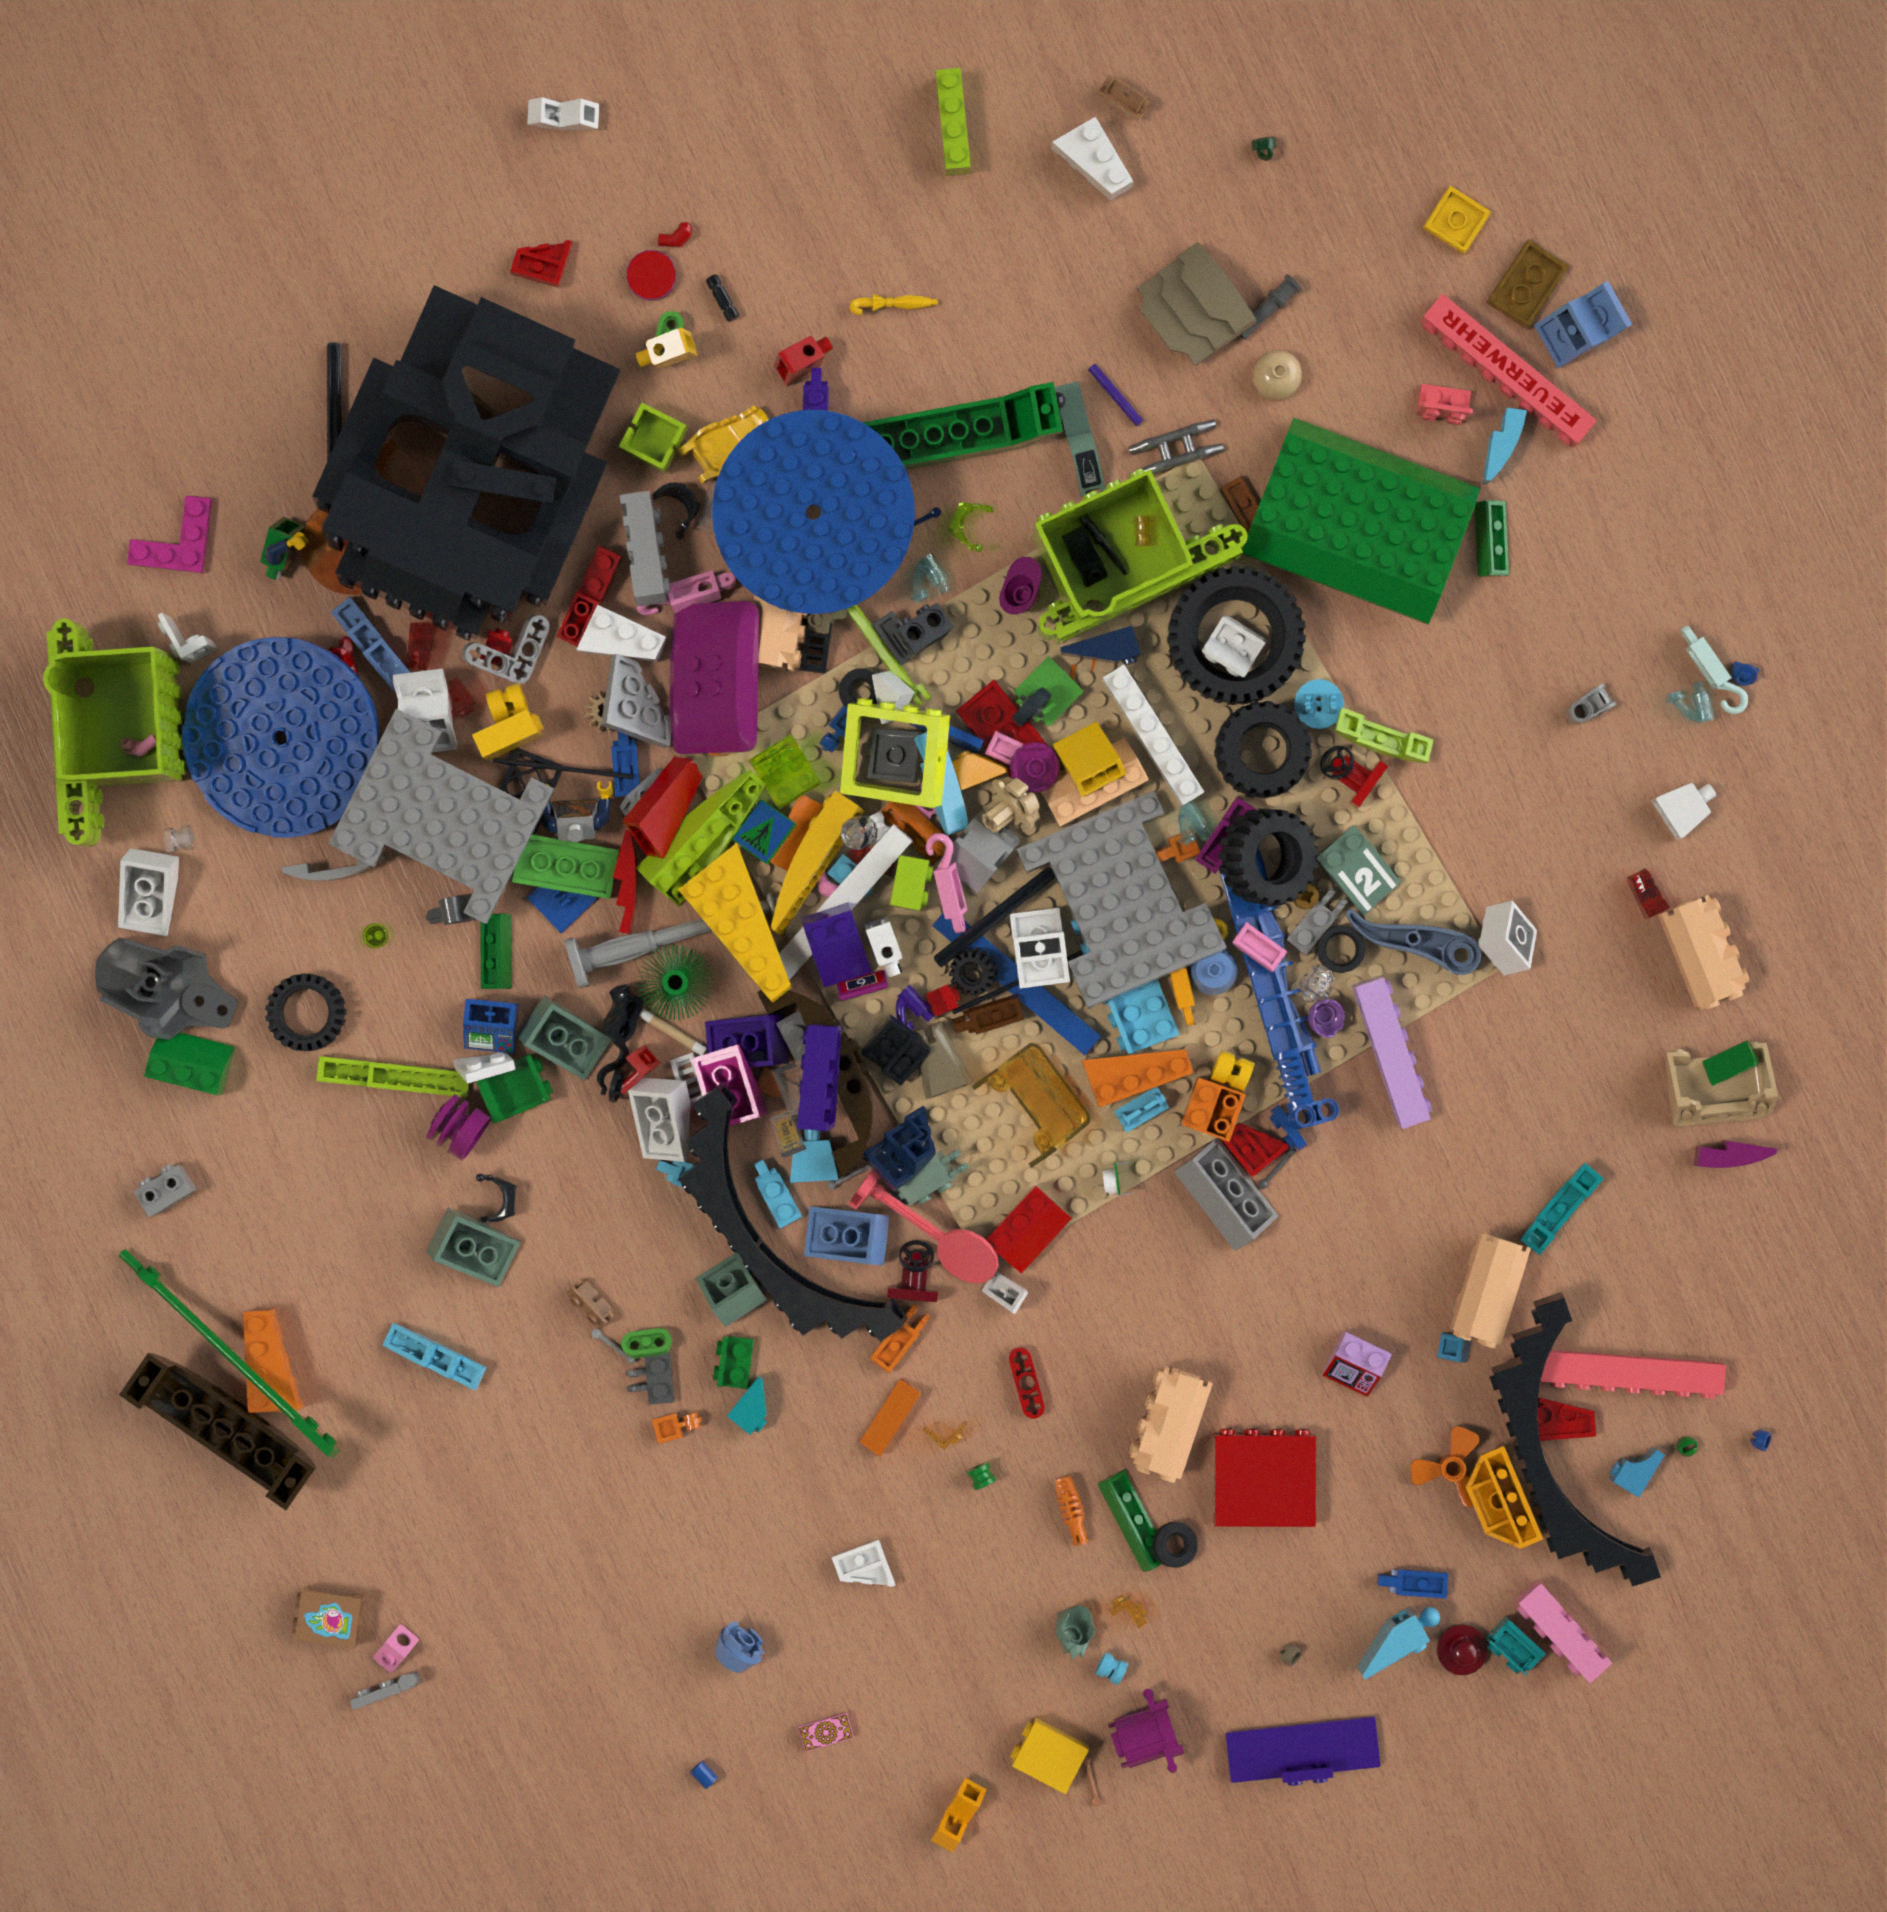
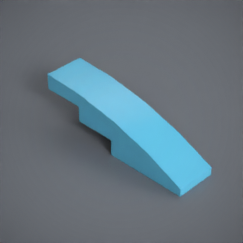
(952, 811)
(434, 1356)

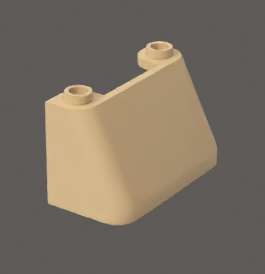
(1739, 1098)

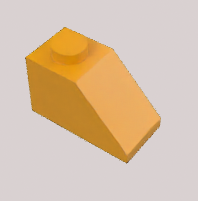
(976, 769)

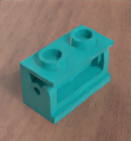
(1515, 1646)

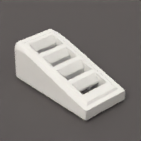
(683, 1060)

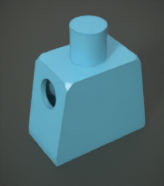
(815, 1162)

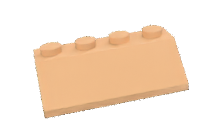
(1068, 805)

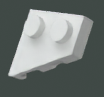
(864, 1565)

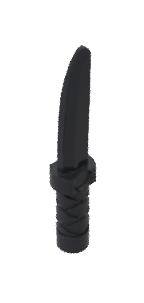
(1099, 538)

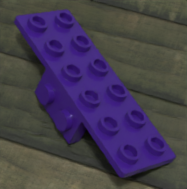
(1303, 1750)

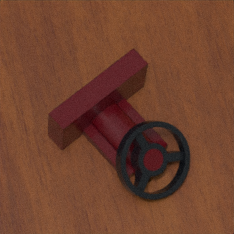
(914, 1274)

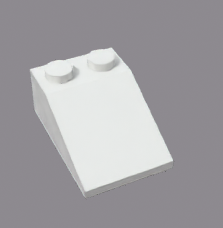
(147, 891)
(661, 1118)

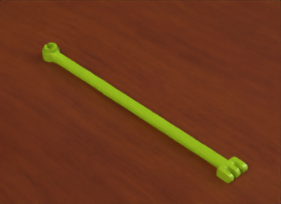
(885, 654)

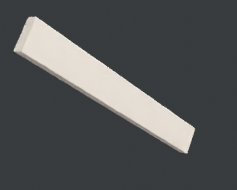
(850, 891)

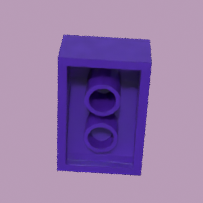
(836, 944)
(756, 1035)

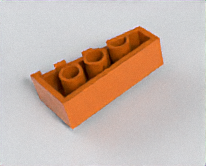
(269, 1359)

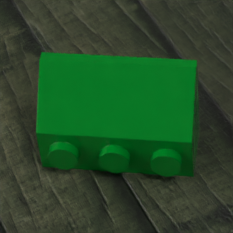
(190, 1063)

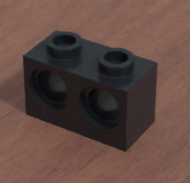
(925, 633)

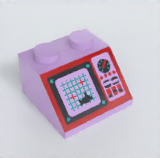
(1356, 1363)

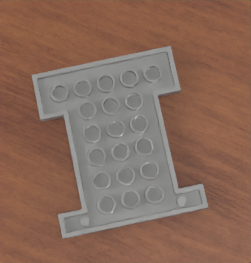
(438, 815)
(1122, 902)

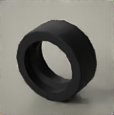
(1359, 952)

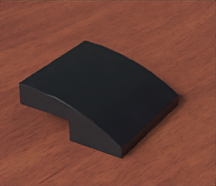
(896, 1050)

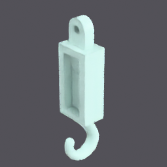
(1713, 669)

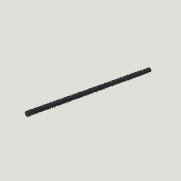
(563, 768)
(1002, 989)

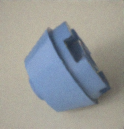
(1214, 973)
(738, 1648)

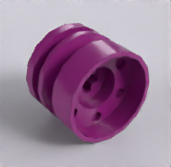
(458, 1127)

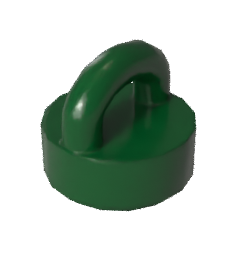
(1264, 143)

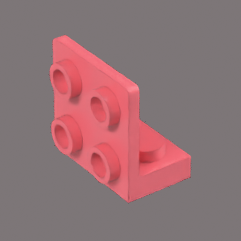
(1444, 403)

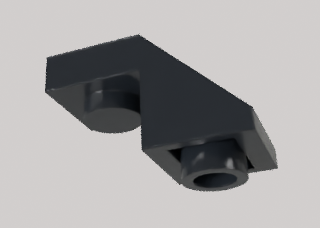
(1084, 556)

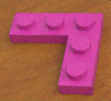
(190, 553)

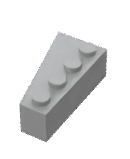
(644, 548)

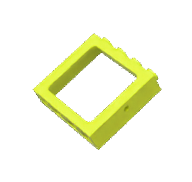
(935, 752)

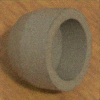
(1290, 1655)

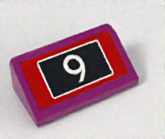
(862, 985)

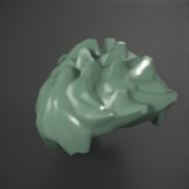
(1074, 1630)

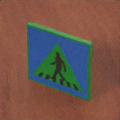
(764, 831)

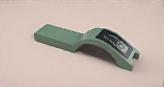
(1080, 439)

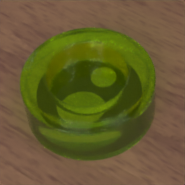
(375, 935)

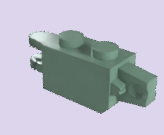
(933, 1176)

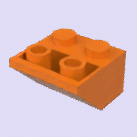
(1213, 1109)

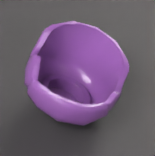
(1326, 1017)

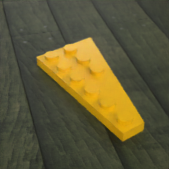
(731, 909)

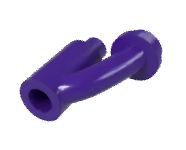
(915, 1002)

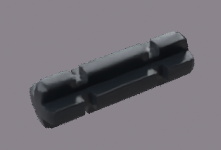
(722, 298)

